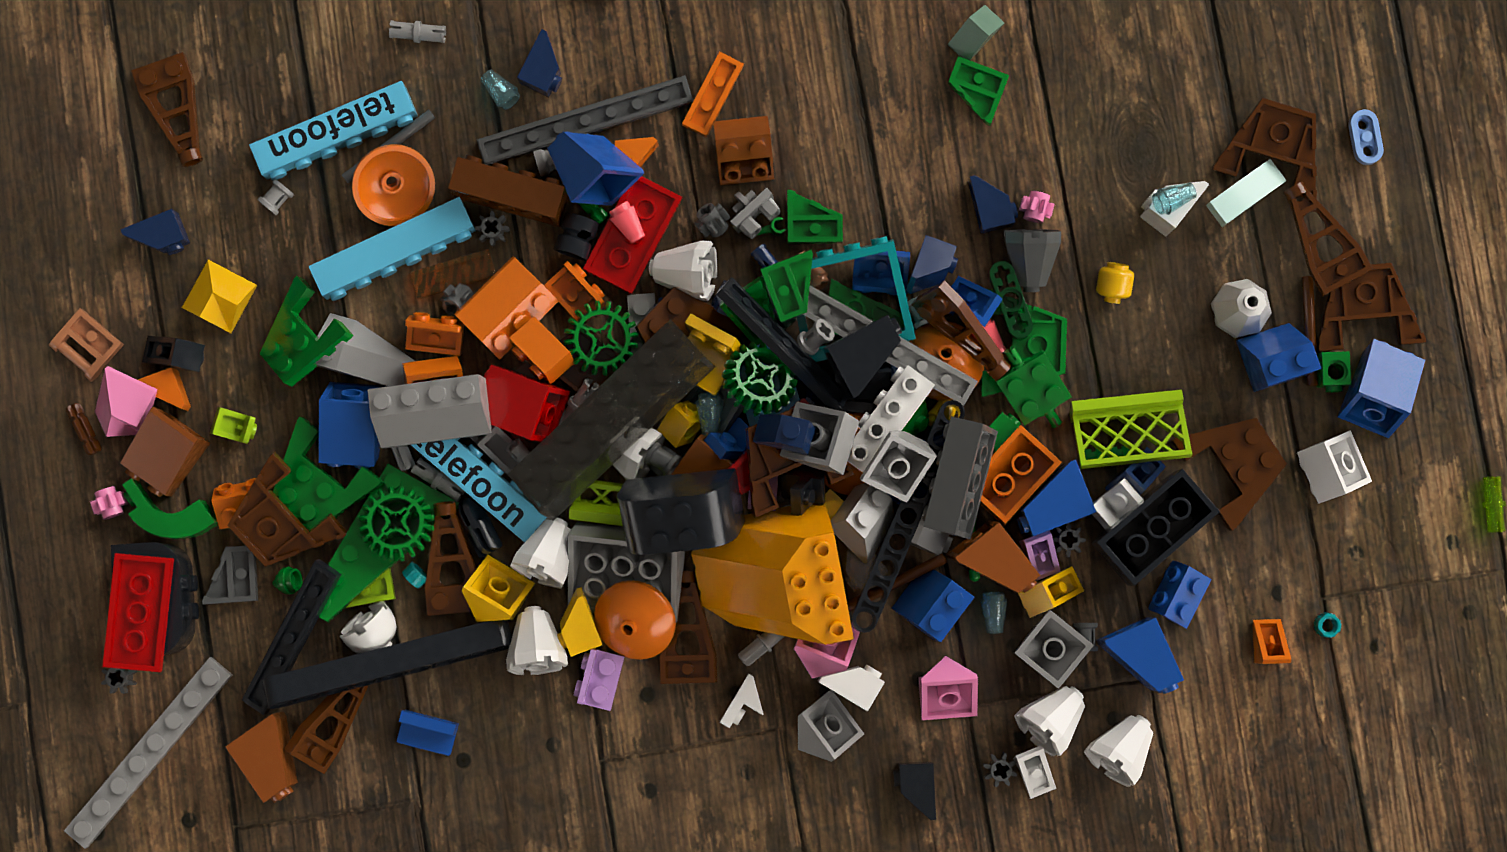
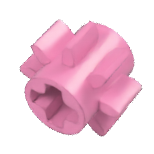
(1036, 207)
(108, 503)

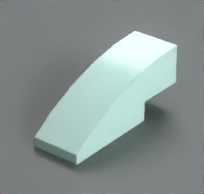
(1246, 192)

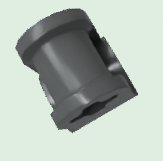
(662, 460)

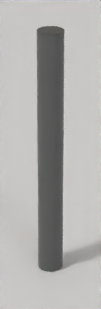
(399, 137)

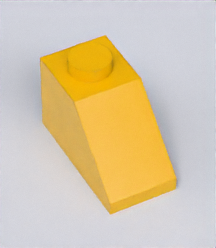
(1051, 592)
(578, 626)

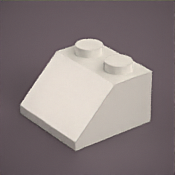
(1167, 223)
(1334, 467)
(855, 684)

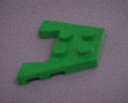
(1048, 334)
(291, 345)
(309, 489)

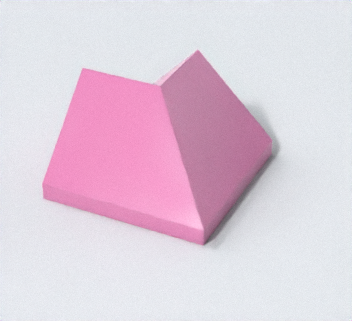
(123, 403)
(826, 659)
(948, 691)

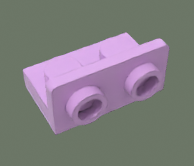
(599, 679)

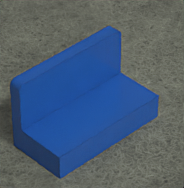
(427, 732)

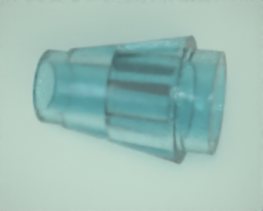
(501, 90)
(1172, 198)
(709, 412)
(994, 611)

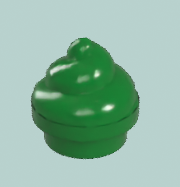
(288, 580)

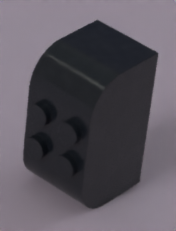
(681, 511)
(1155, 527)
(181, 606)

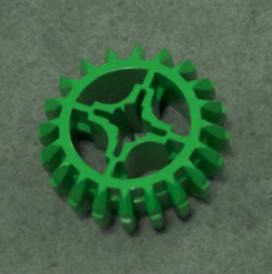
(612, 318)
(767, 399)
(404, 514)

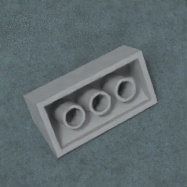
(430, 411)

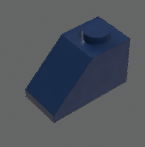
(541, 68)
(991, 206)
(161, 232)
(932, 264)
(784, 432)
(1139, 474)

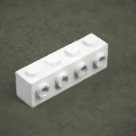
(891, 414)

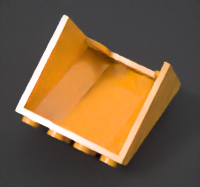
(778, 577)

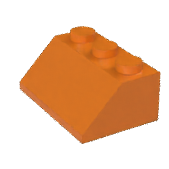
(505, 306)
(1016, 474)

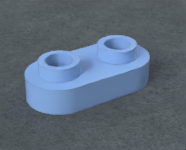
(1366, 137)

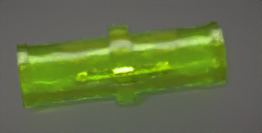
(1494, 504)

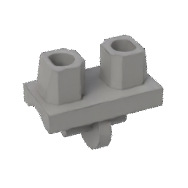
(763, 203)

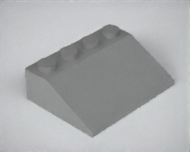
(601, 558)

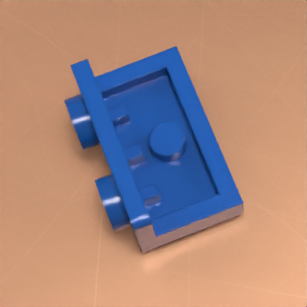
(875, 274)
(980, 300)
(1179, 593)

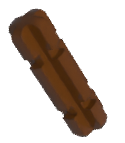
(83, 429)

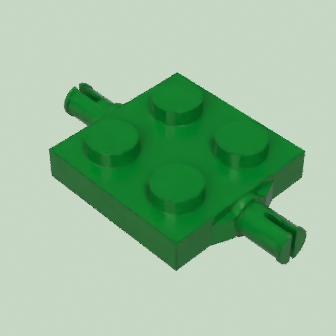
(1033, 387)

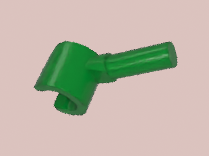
(771, 229)

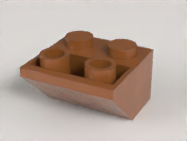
(744, 150)

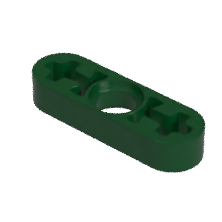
(1023, 317)

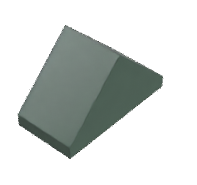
(975, 33)

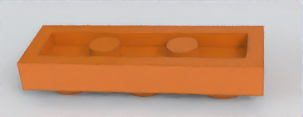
(713, 94)

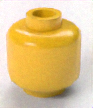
(1115, 282)

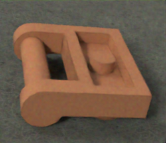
(92, 337)

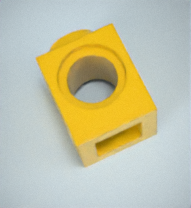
(680, 424)

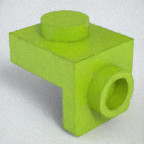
(233, 425)

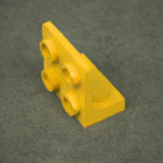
(716, 346)

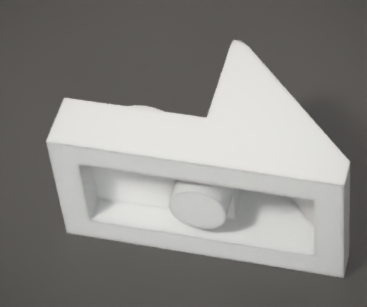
(1116, 503)
(746, 695)
(1035, 771)

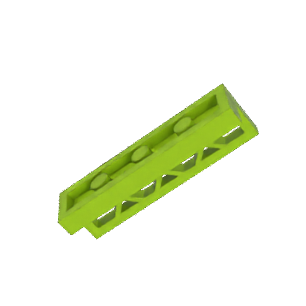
(595, 510)

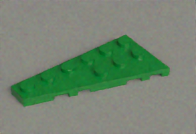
(355, 561)

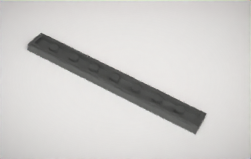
(586, 120)

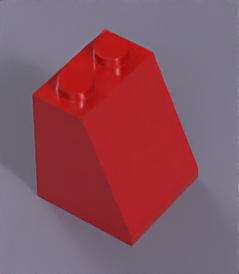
(523, 403)

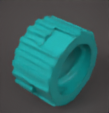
(415, 575)
(1336, 623)

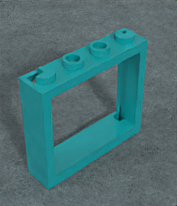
(854, 251)

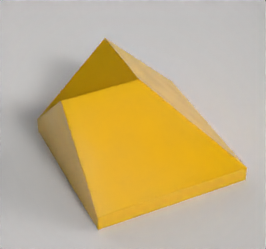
(219, 296)
(496, 591)

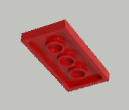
(614, 256)
(138, 612)

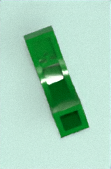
(186, 524)

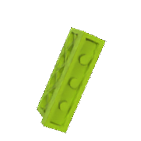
(1130, 407)

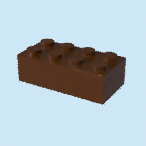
(509, 191)

